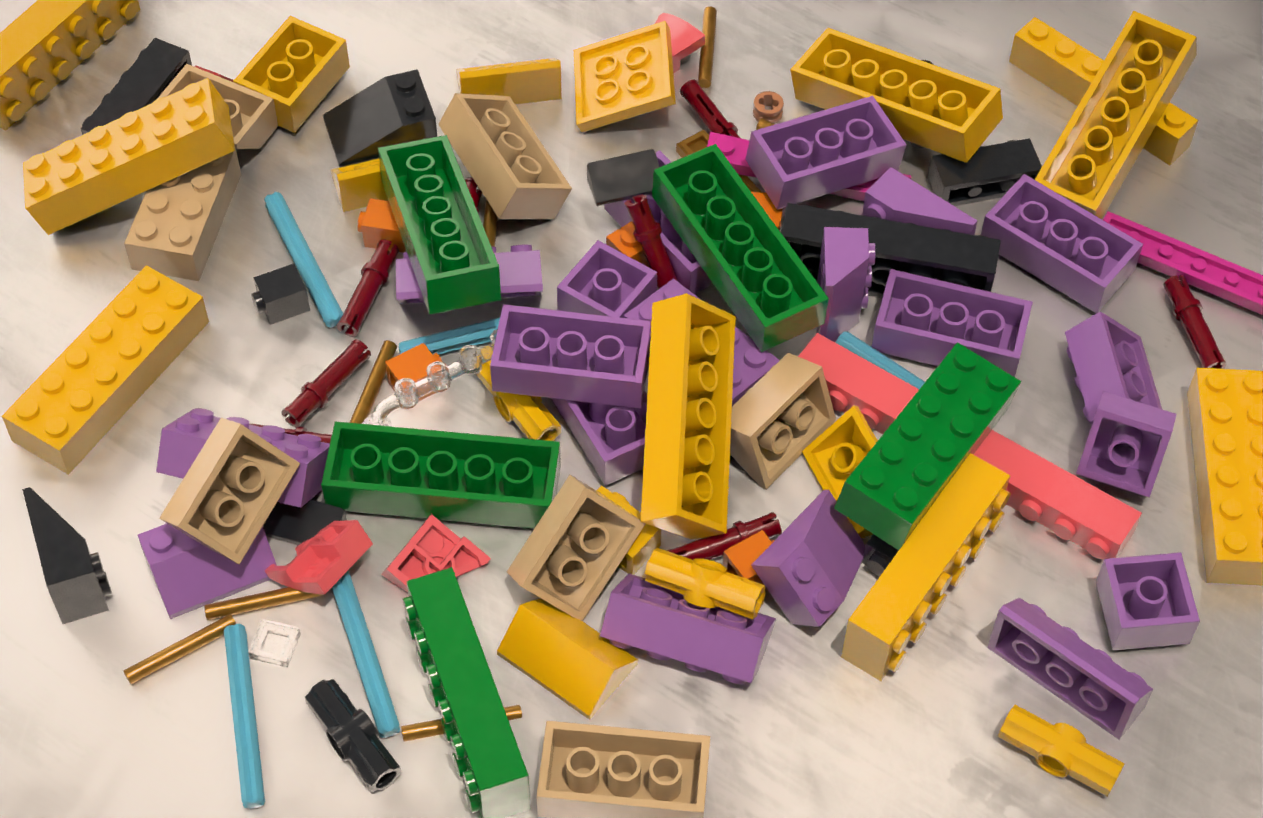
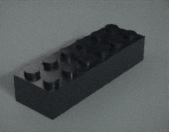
(898, 246)

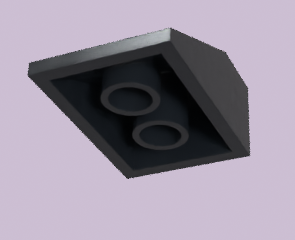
(380, 116)
(69, 569)

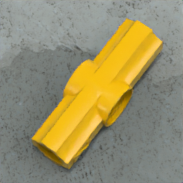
(525, 410)
(705, 583)
(1061, 750)

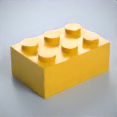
(296, 70)

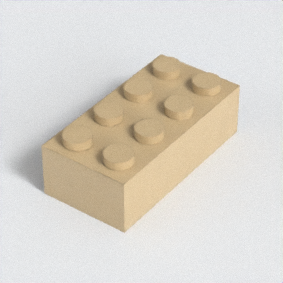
(504, 157)
(183, 219)
(621, 773)

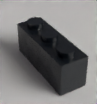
(985, 175)

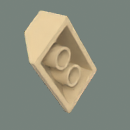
(250, 112)
(780, 418)
(230, 490)
(575, 548)

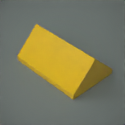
(521, 81)
(358, 184)
(839, 452)
(565, 656)

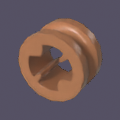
(770, 99)

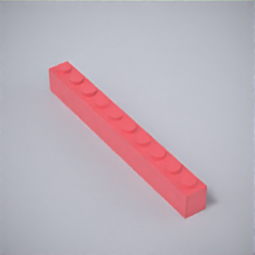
(1036, 486)

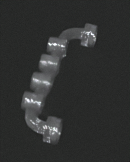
(437, 380)

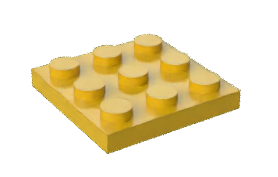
(624, 76)

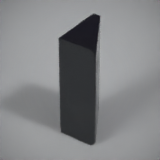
(622, 176)
(301, 523)

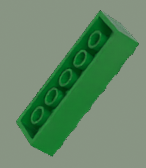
(439, 225)
(739, 247)
(926, 445)
(440, 474)
(466, 696)

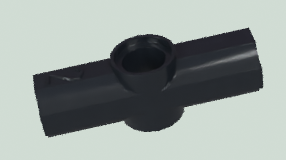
(353, 735)

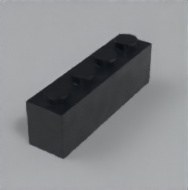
(141, 83)

